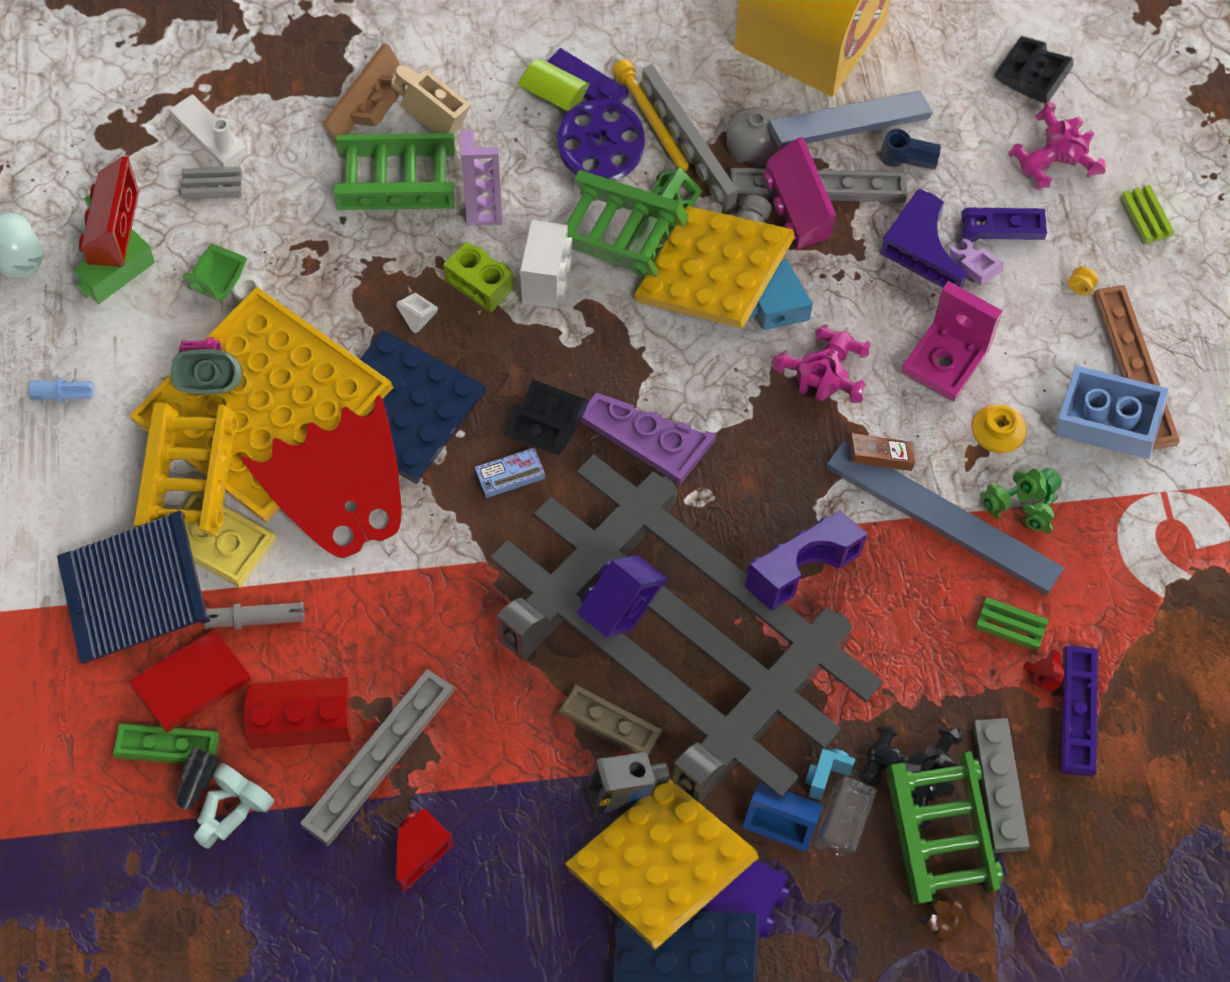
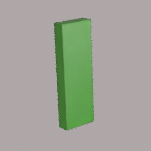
(154, 745)

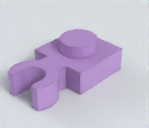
(979, 264)

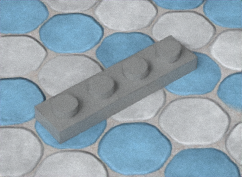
(1001, 786)

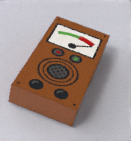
(881, 452)

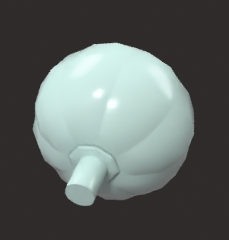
(19, 247)

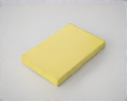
(236, 548)

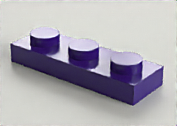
(600, 85)

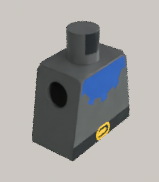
(623, 781)

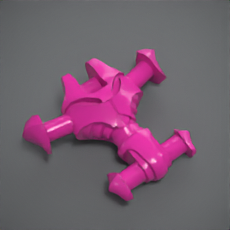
(1062, 145)
(824, 368)

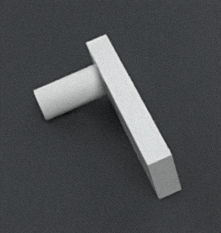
(209, 131)

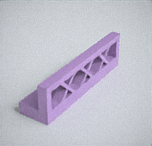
(475, 187)

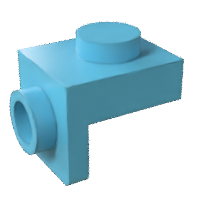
(829, 760)

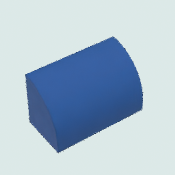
(783, 819)

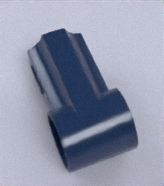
(901, 148)

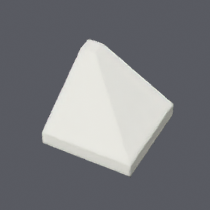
(416, 311)

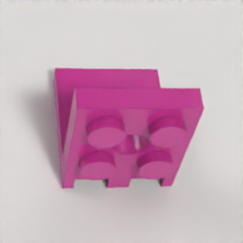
(961, 333)

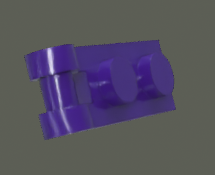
(1004, 223)

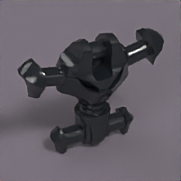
(931, 758)

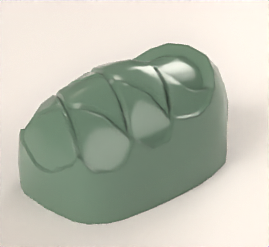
(206, 372)

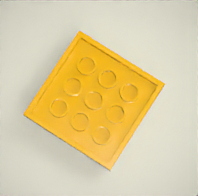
(715, 267)
(661, 862)

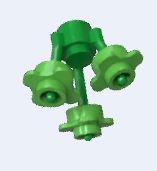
(1029, 485)

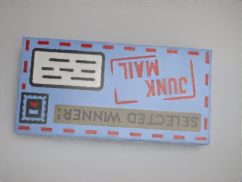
(510, 473)

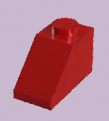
(419, 847)

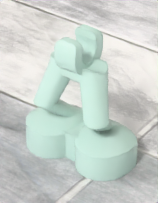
(232, 785)

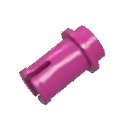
(209, 343)

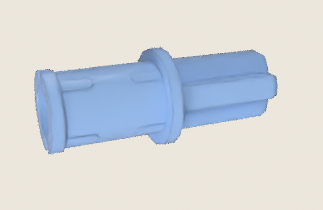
(60, 390)

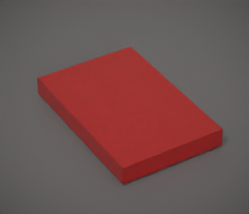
(190, 681)

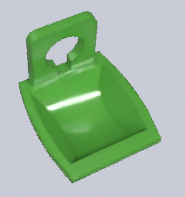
(216, 272)

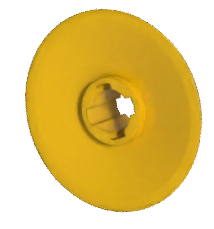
(999, 439)

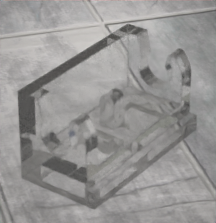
(845, 816)

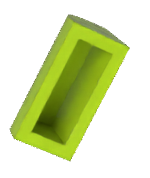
(553, 84)

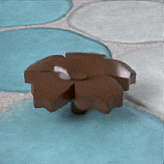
(946, 919)

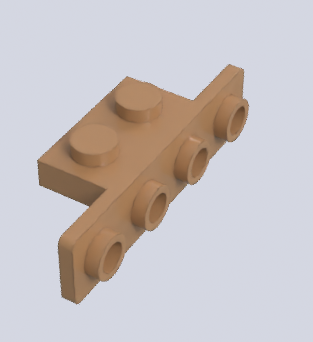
(367, 97)

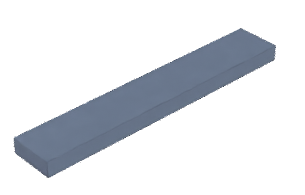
(850, 119)

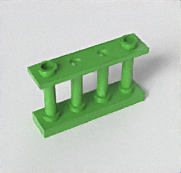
(395, 195)
(622, 196)
(916, 850)

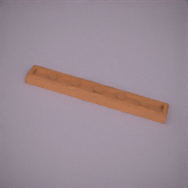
(1132, 351)

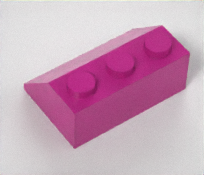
(800, 194)

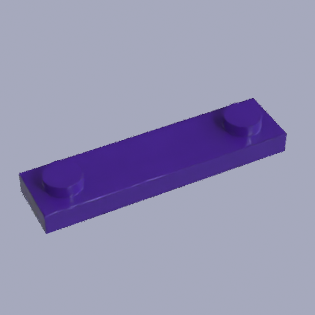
(1079, 711)

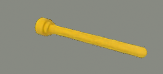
(625, 73)

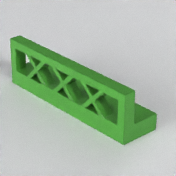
(667, 186)

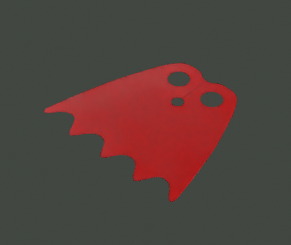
(328, 471)

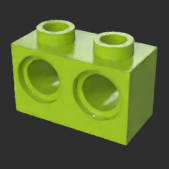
(474, 280)

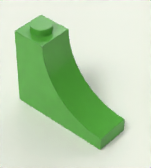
(103, 281)

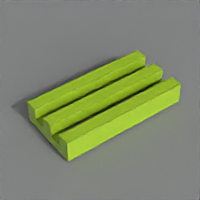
(1152, 214)

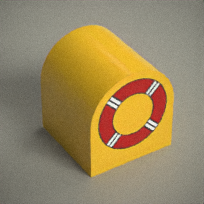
(809, 38)

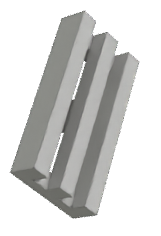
(212, 179)

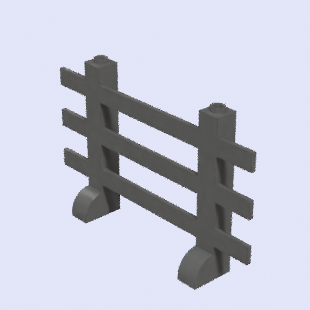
(772, 692)

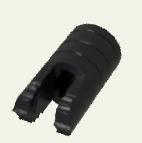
(195, 776)

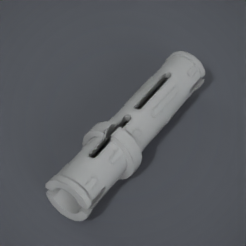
(255, 615)

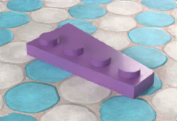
(657, 442)

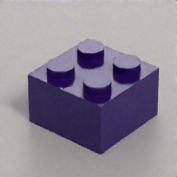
(620, 595)

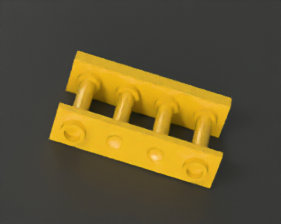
(160, 454)

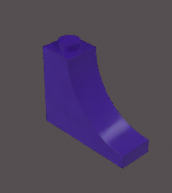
(916, 243)

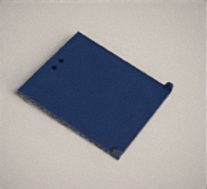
(132, 587)

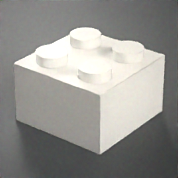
(546, 264)

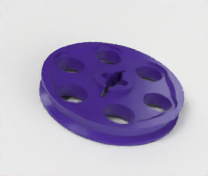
(599, 127)

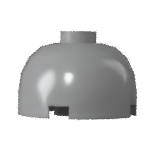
(750, 138)

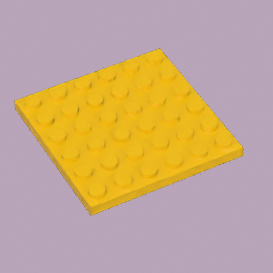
(287, 381)

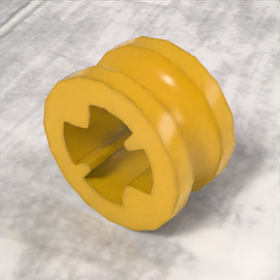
(1082, 281)

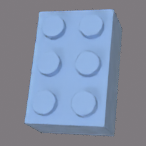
(1112, 412)

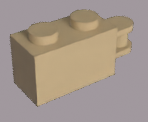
(430, 100)

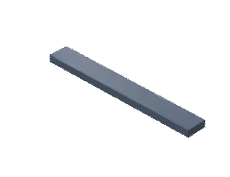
(949, 521)

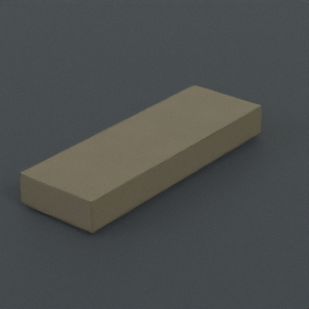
(609, 721)

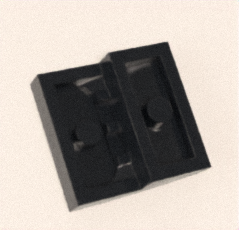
(1034, 69)
(546, 417)

